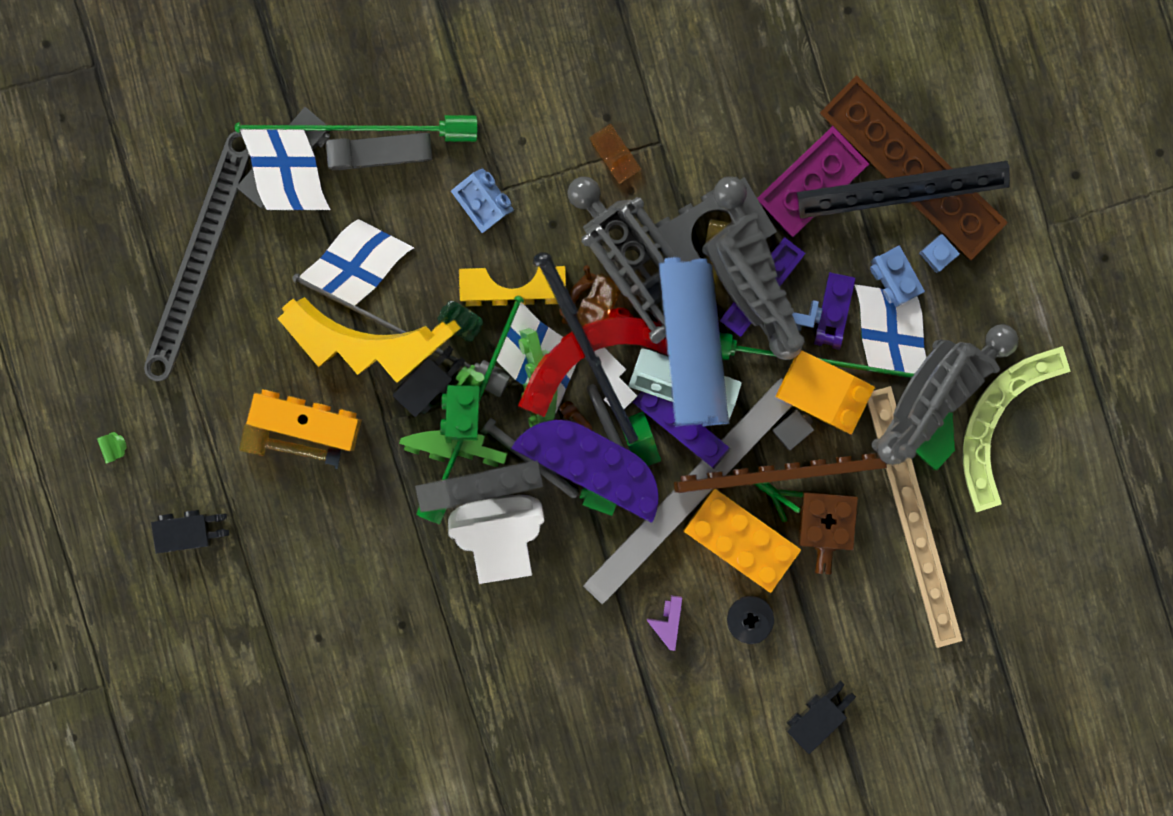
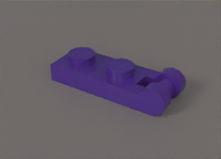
(834, 309)

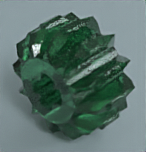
(465, 318)

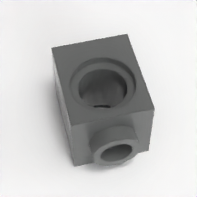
(793, 429)

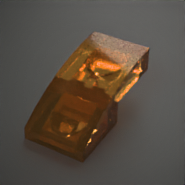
(614, 153)
(600, 300)

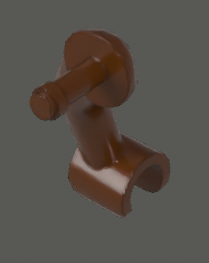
(581, 286)
(569, 410)

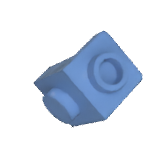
(808, 320)

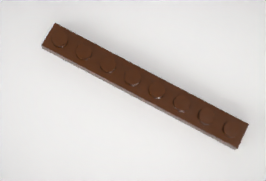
(769, 474)

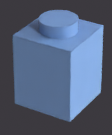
(939, 253)

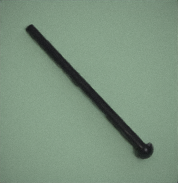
(569, 310)

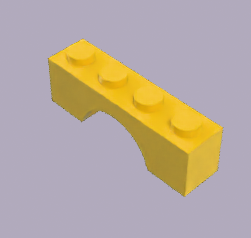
(478, 287)

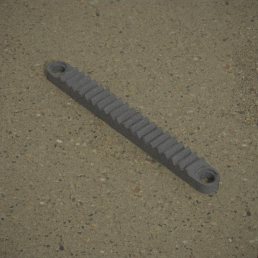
(198, 258)

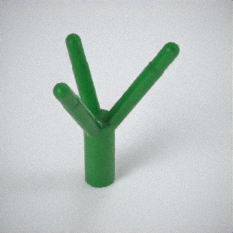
(777, 494)

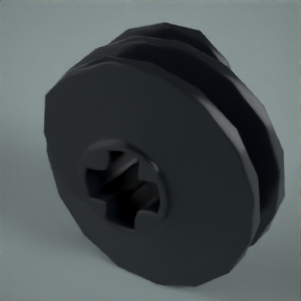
(762, 626)

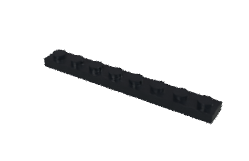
(903, 189)

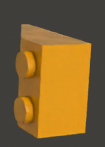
(825, 392)

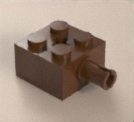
(836, 536)

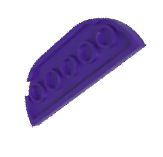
(593, 464)

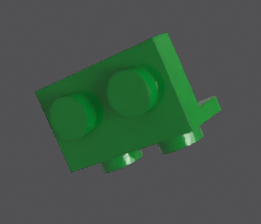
(461, 413)

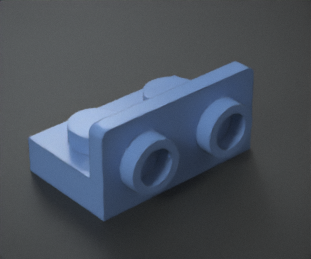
(482, 199)
(896, 276)

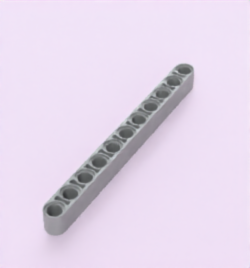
(679, 505)

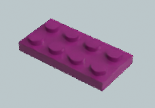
(825, 164)

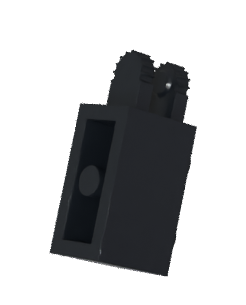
(426, 382)
(185, 532)
(819, 719)

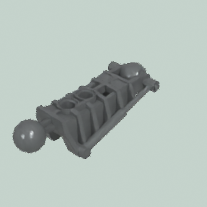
(585, 194)
(750, 273)
(941, 387)

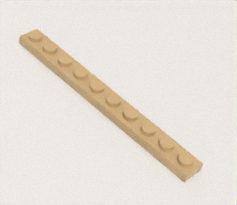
(917, 530)

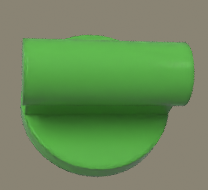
(469, 377)
(112, 446)

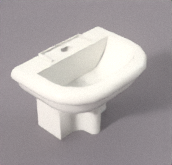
(498, 534)

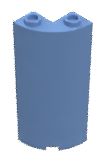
(693, 342)

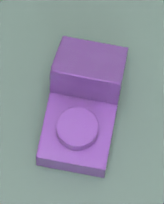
(668, 629)

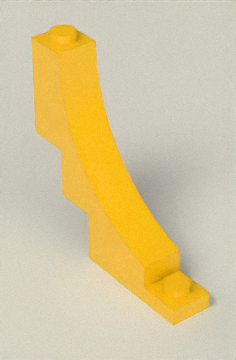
(325, 338)

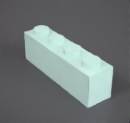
(654, 377)

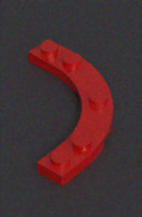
(568, 353)

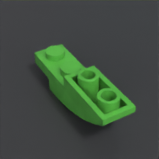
(531, 347)
(439, 450)

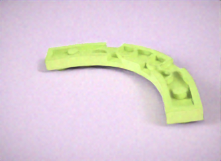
(987, 413)

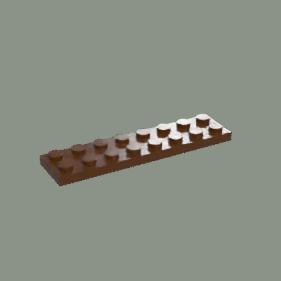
(899, 151)

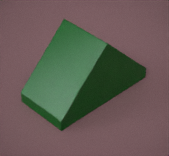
(645, 446)

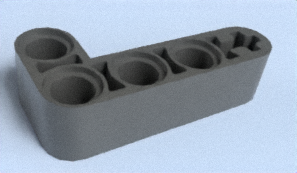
(379, 151)

